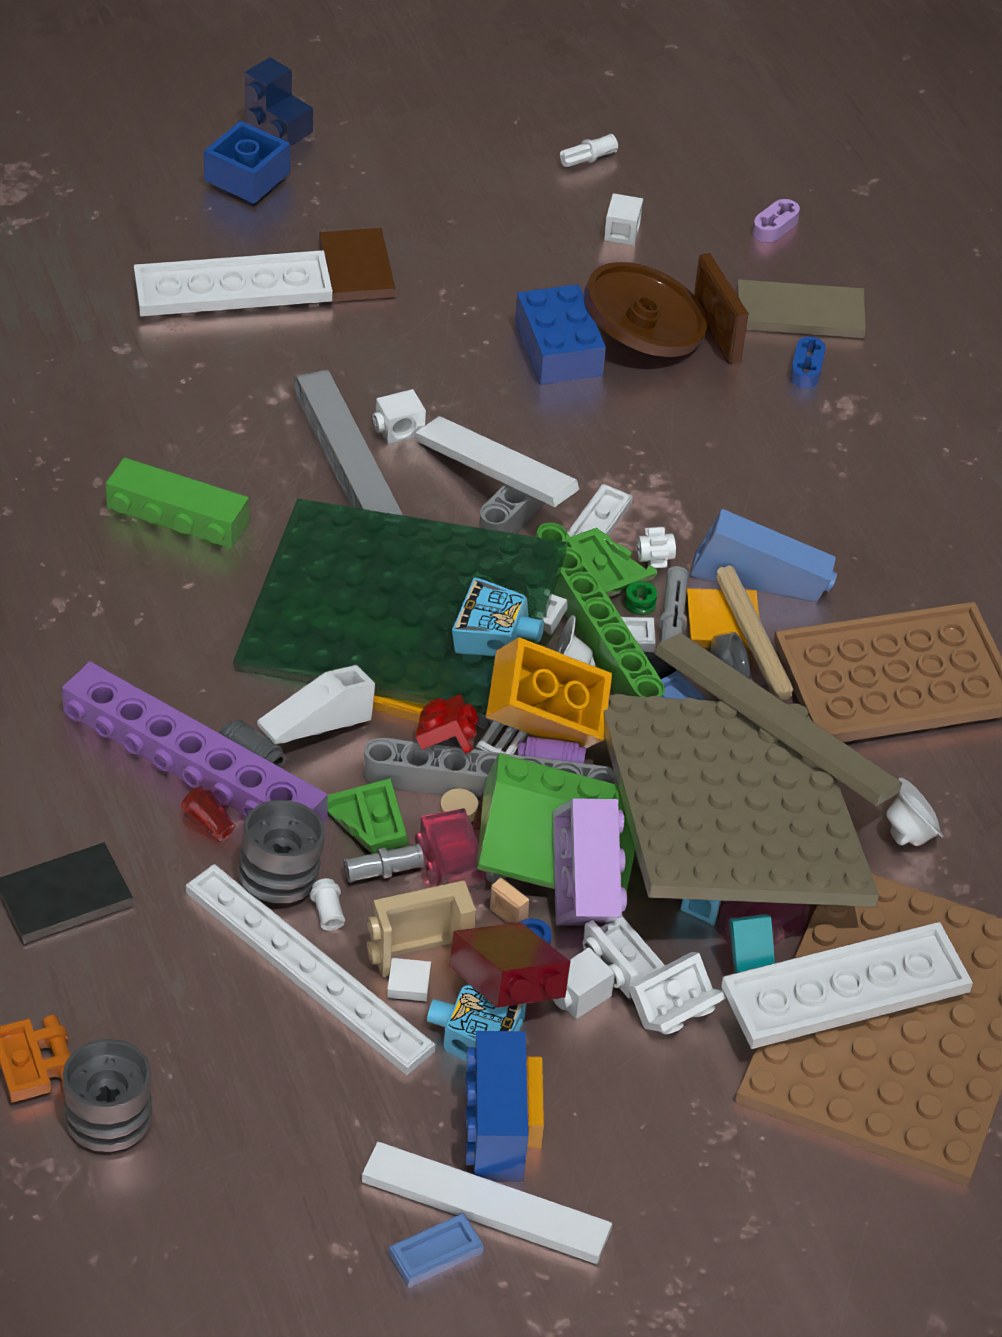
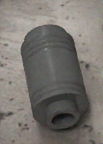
(254, 741)

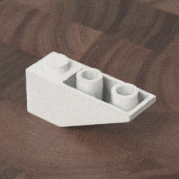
(327, 703)

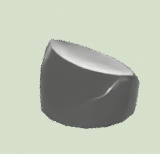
(732, 651)

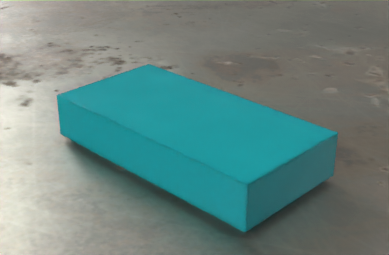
(751, 942)

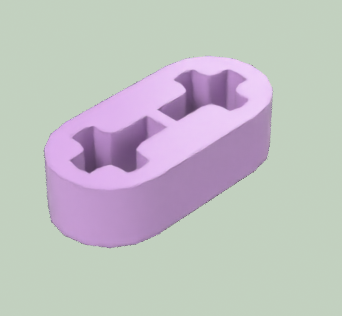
(781, 215)

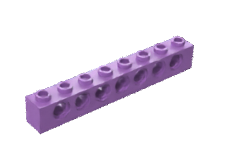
(182, 744)

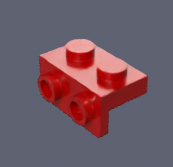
(445, 720)

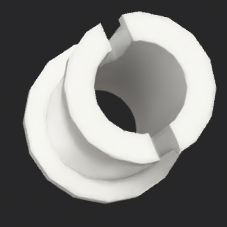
(326, 896)

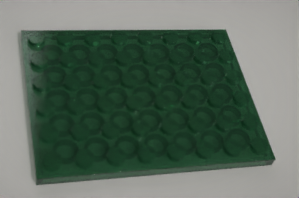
(386, 599)

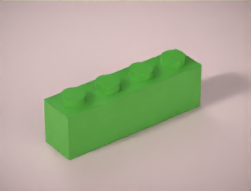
(177, 502)

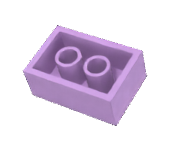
(588, 862)

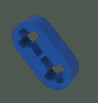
(803, 361)

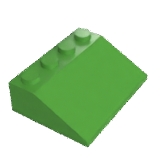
(519, 818)

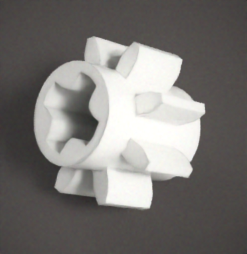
(656, 547)

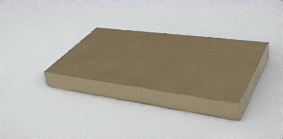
(803, 308)

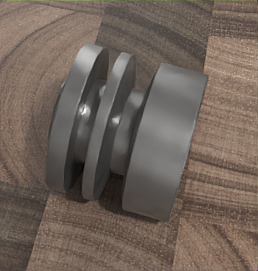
(281, 851)
(107, 1095)

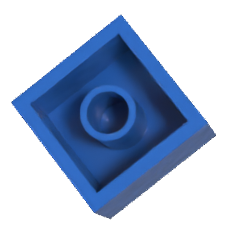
(247, 161)

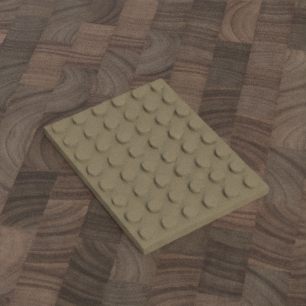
(730, 808)

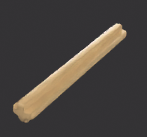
(754, 633)

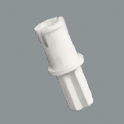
(589, 150)

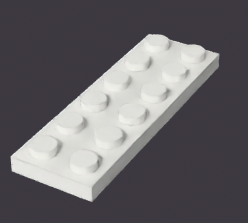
(232, 283)
(846, 985)

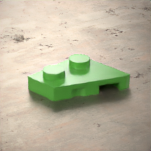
(611, 562)
(370, 815)

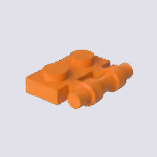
(22, 1060)

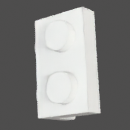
(622, 951)
(675, 994)

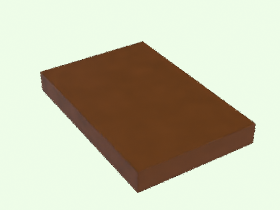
(357, 264)
(723, 308)

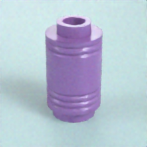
(552, 749)

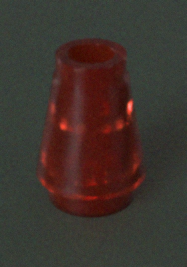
(206, 812)

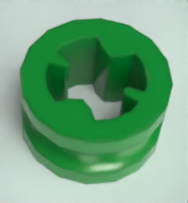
(637, 590)

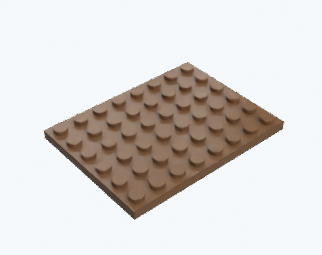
(905, 1081)

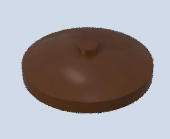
(645, 309)

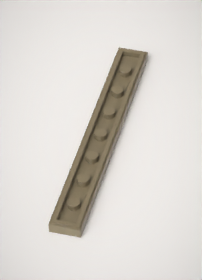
(779, 719)

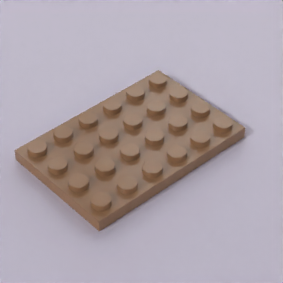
(895, 671)

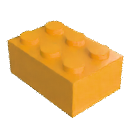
(548, 694)

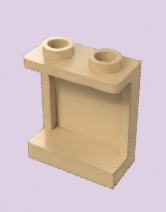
(418, 921)

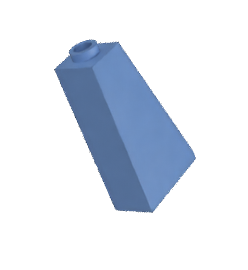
(763, 559)

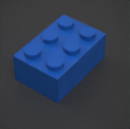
(559, 334)
(497, 1105)

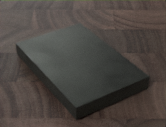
(64, 892)

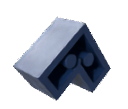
(272, 105)

